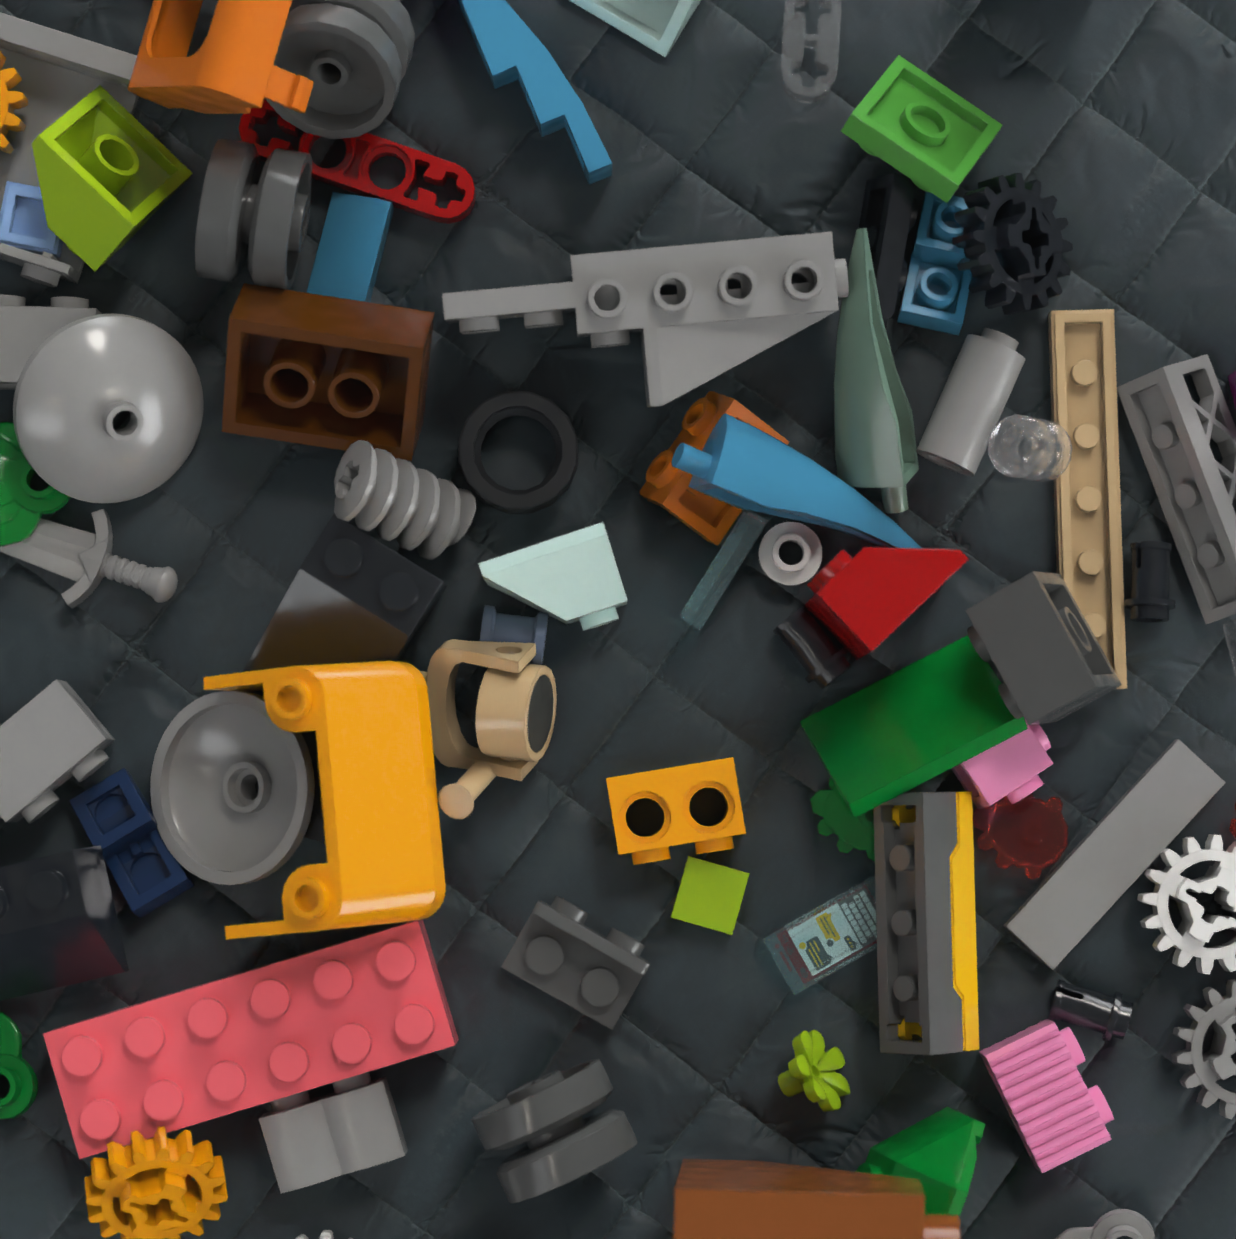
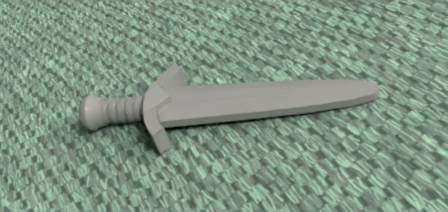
(89, 559)

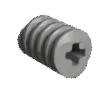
(401, 500)

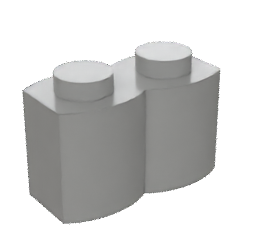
(332, 1132)

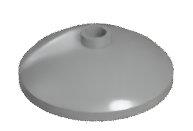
(80, 384)
(208, 793)

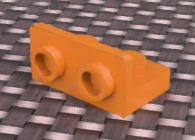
(669, 485)

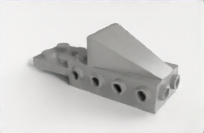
(683, 334)

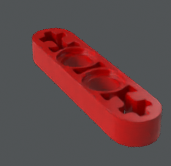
(354, 170)

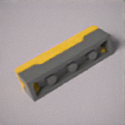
(926, 924)

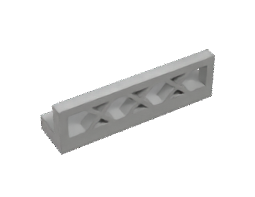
(1186, 477)

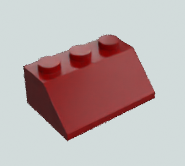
(877, 591)

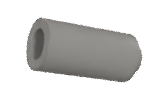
(972, 402)

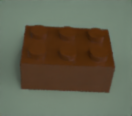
(326, 370)

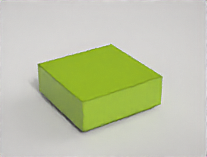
(709, 895)

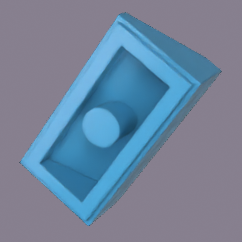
(351, 247)

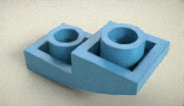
(934, 287)

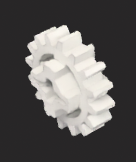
(1193, 929)

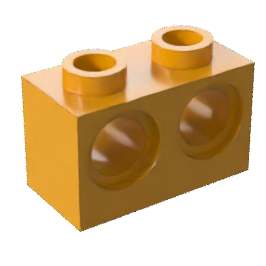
(673, 792)

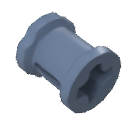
(515, 628)

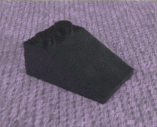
(348, 604)

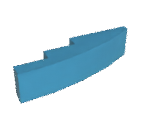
(514, 54)

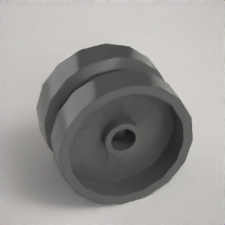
(354, 58)
(253, 214)
(557, 1137)

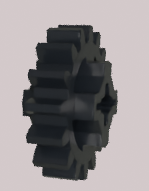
(1012, 243)

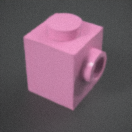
(1007, 768)

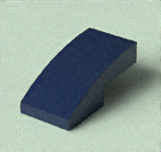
(125, 827)

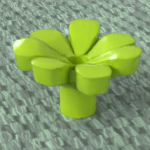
(815, 1072)

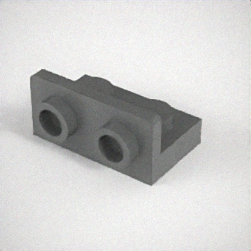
(577, 962)

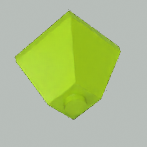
(102, 176)

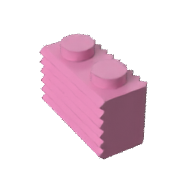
(1047, 1094)

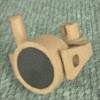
(511, 716)

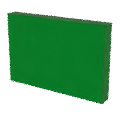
(911, 726)

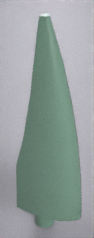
(870, 405)

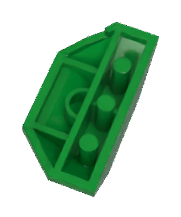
(937, 1153)

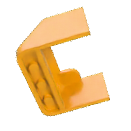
(373, 793)

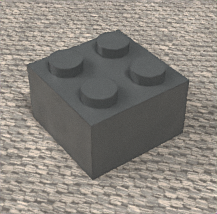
(1040, 648)

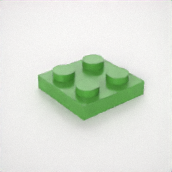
(921, 128)

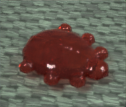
(1023, 833)

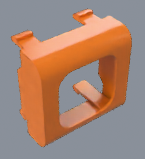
(228, 70)

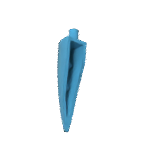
(772, 478)

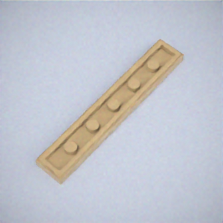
(1089, 489)

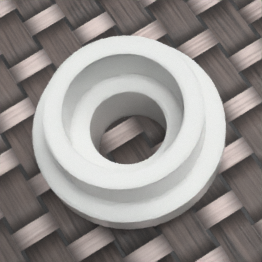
(776, 568)

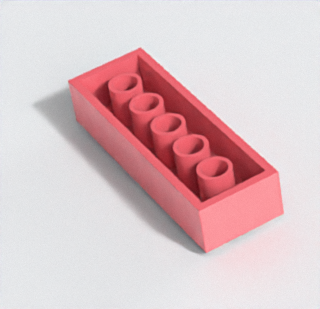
(251, 1037)

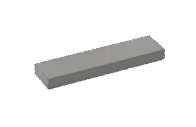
(1114, 854)

